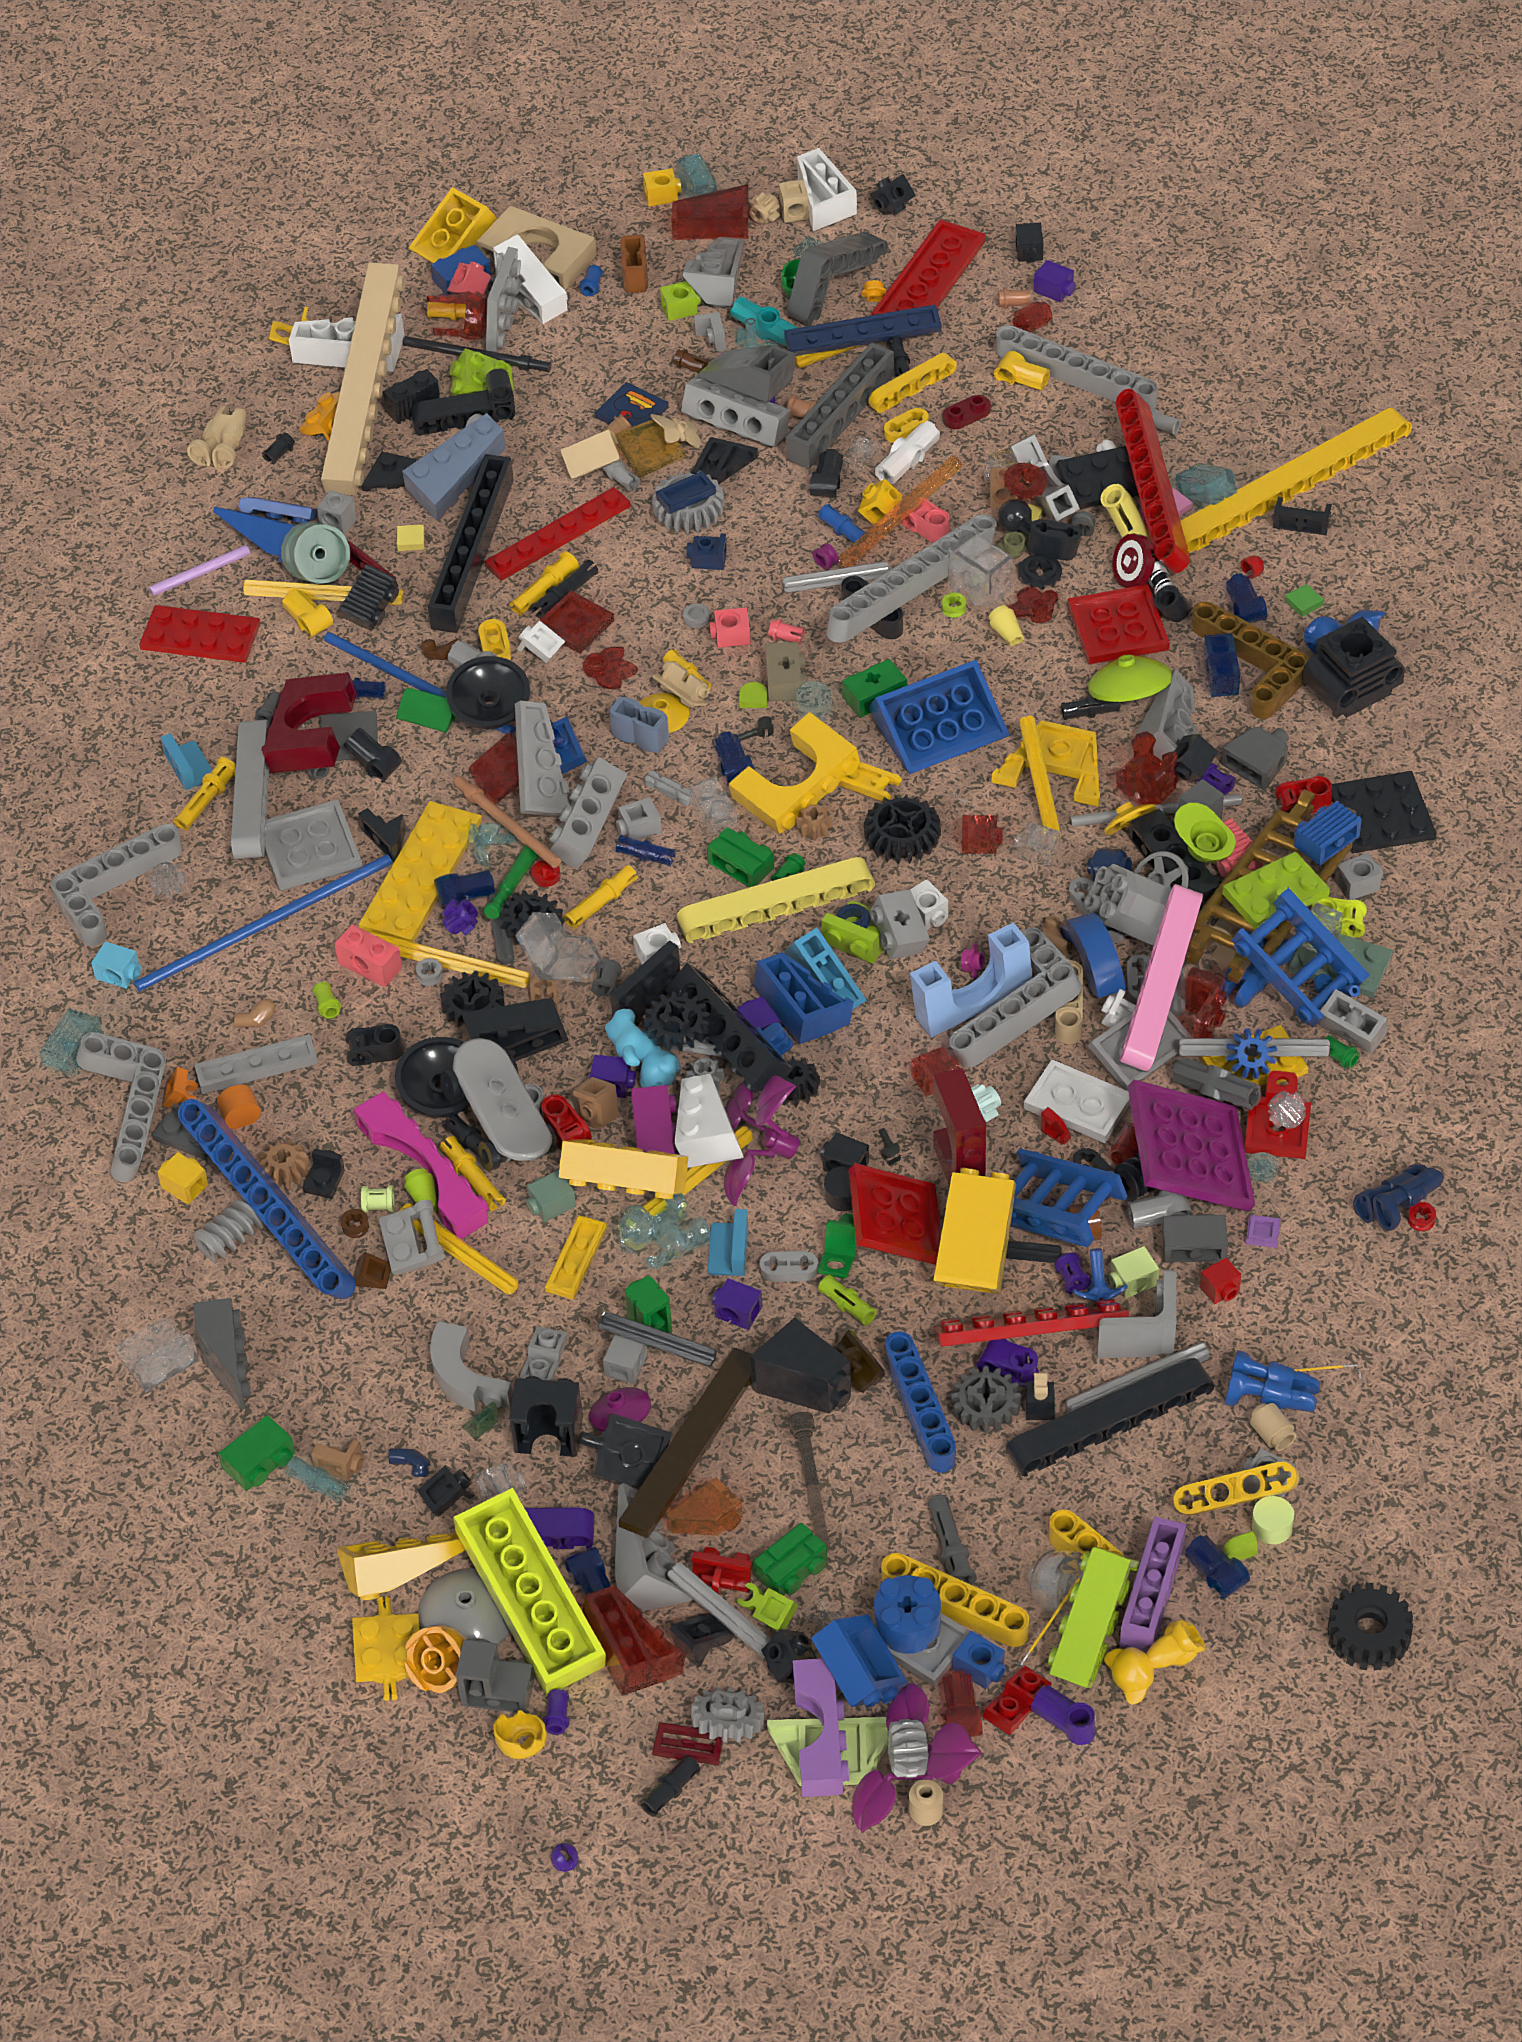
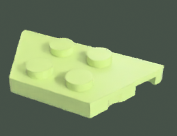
(864, 1738)

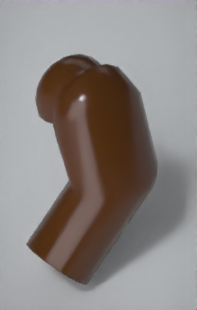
(432, 651)

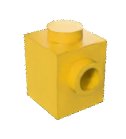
(182, 1177)

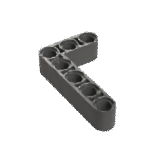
(823, 262)

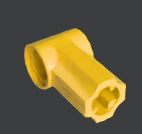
(1015, 369)
(308, 615)

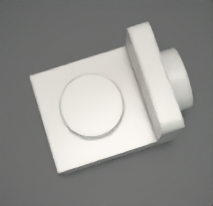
(540, 641)

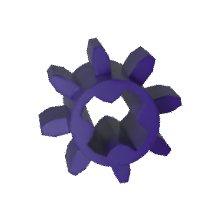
(460, 917)

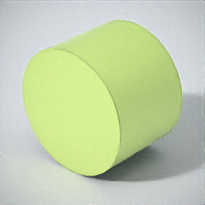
(1272, 1520)

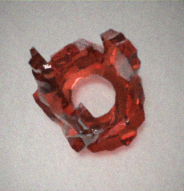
(475, 315)
(1136, 776)

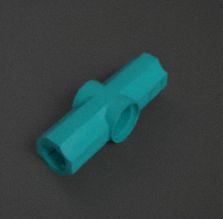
(768, 321)

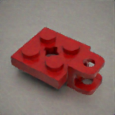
(1259, 1135)

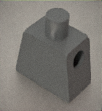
(1257, 755)

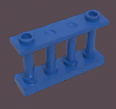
(1309, 930)
(1055, 1220)

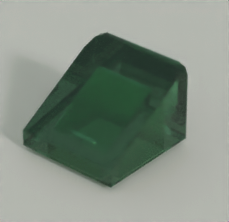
(481, 1421)

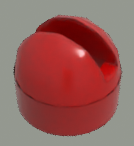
(1252, 563)

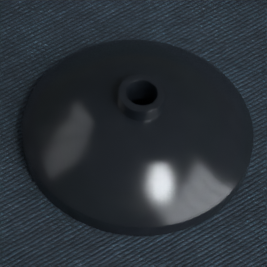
(486, 681)
(420, 1073)

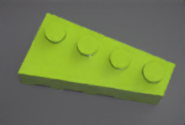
(1091, 1616)

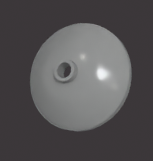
(474, 1619)

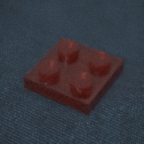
(577, 621)

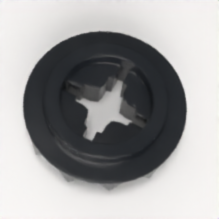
(1049, 565)

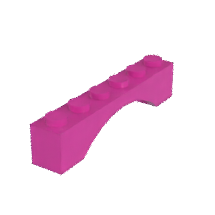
(387, 1126)

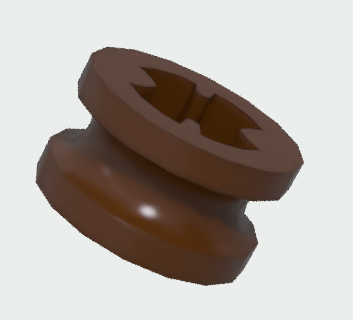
(355, 1215)

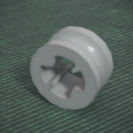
(429, 980)

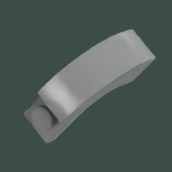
(1057, 497)
(460, 1384)

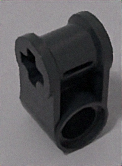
(375, 1044)

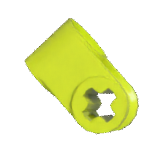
(1346, 907)

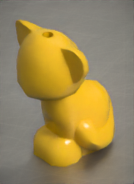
(1135, 1669)

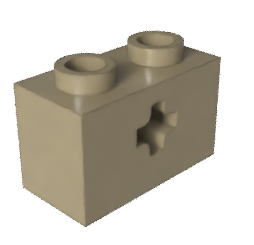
(784, 670)

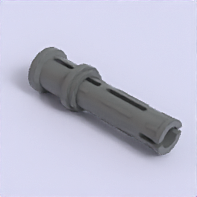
(954, 1553)

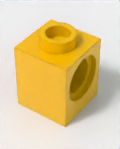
(661, 187)

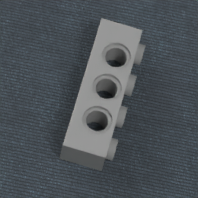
(772, 417)
(587, 812)

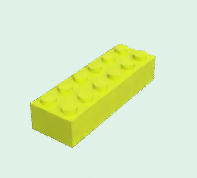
(529, 1591)

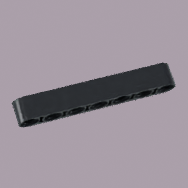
(1109, 1415)

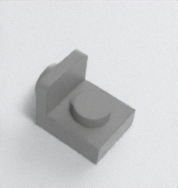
(712, 326)

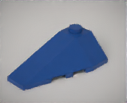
(262, 531)

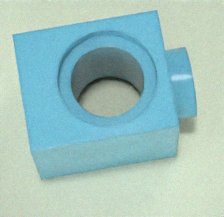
(116, 965)

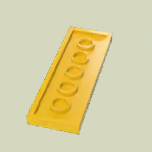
(409, 887)

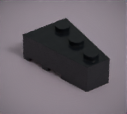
(518, 1027)

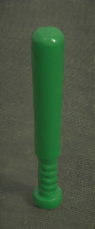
(509, 884)

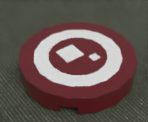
(1133, 560)

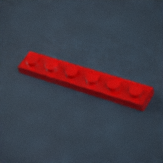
(557, 533)

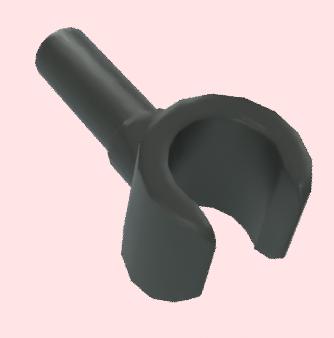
(763, 723)
(891, 1148)

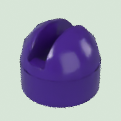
(559, 1860)

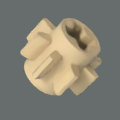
(764, 208)

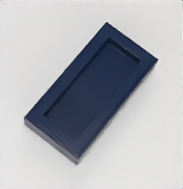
(685, 492)

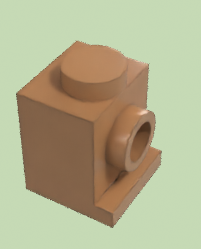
(597, 1102)

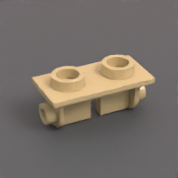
(690, 691)

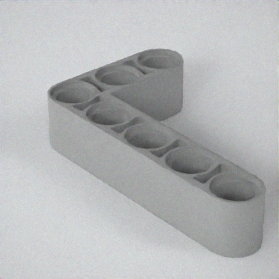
(80, 884)
(1022, 1008)
(135, 1068)

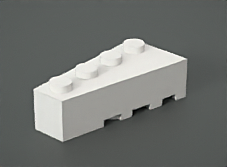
(329, 343)

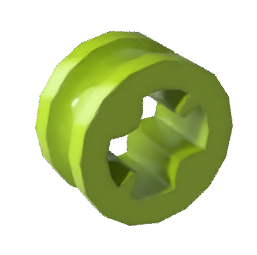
(952, 598)

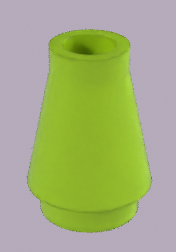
(421, 1186)

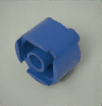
(907, 1613)

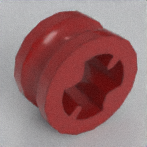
(1421, 1224)

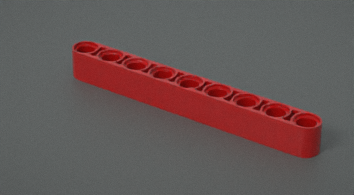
(1152, 481)

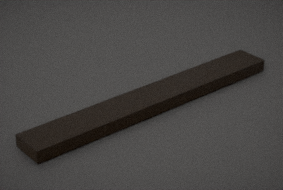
(688, 1445)

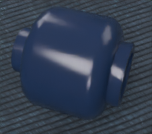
(1106, 858)

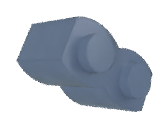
(639, 724)

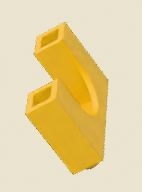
(781, 805)

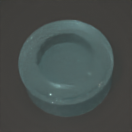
(1262, 1167)

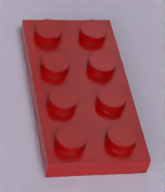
(200, 633)

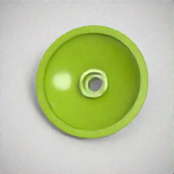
(1129, 679)

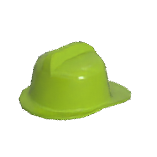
(1204, 833)

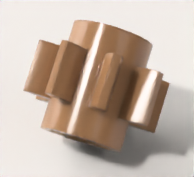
(814, 822)

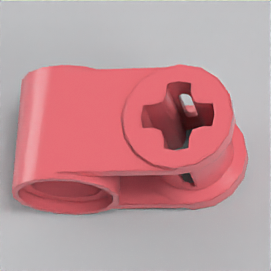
(928, 521)

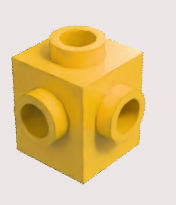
(878, 500)

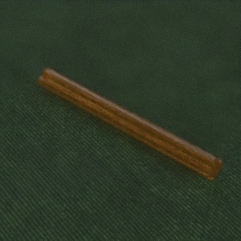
(900, 512)

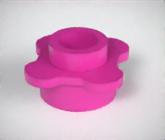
(972, 960)

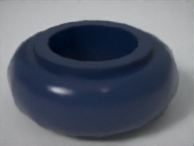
(855, 910)

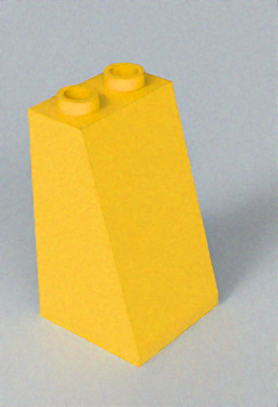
(975, 1232)

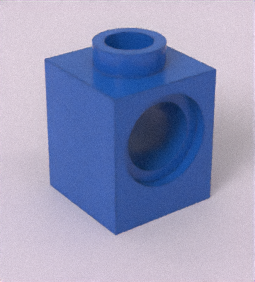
(975, 1649)

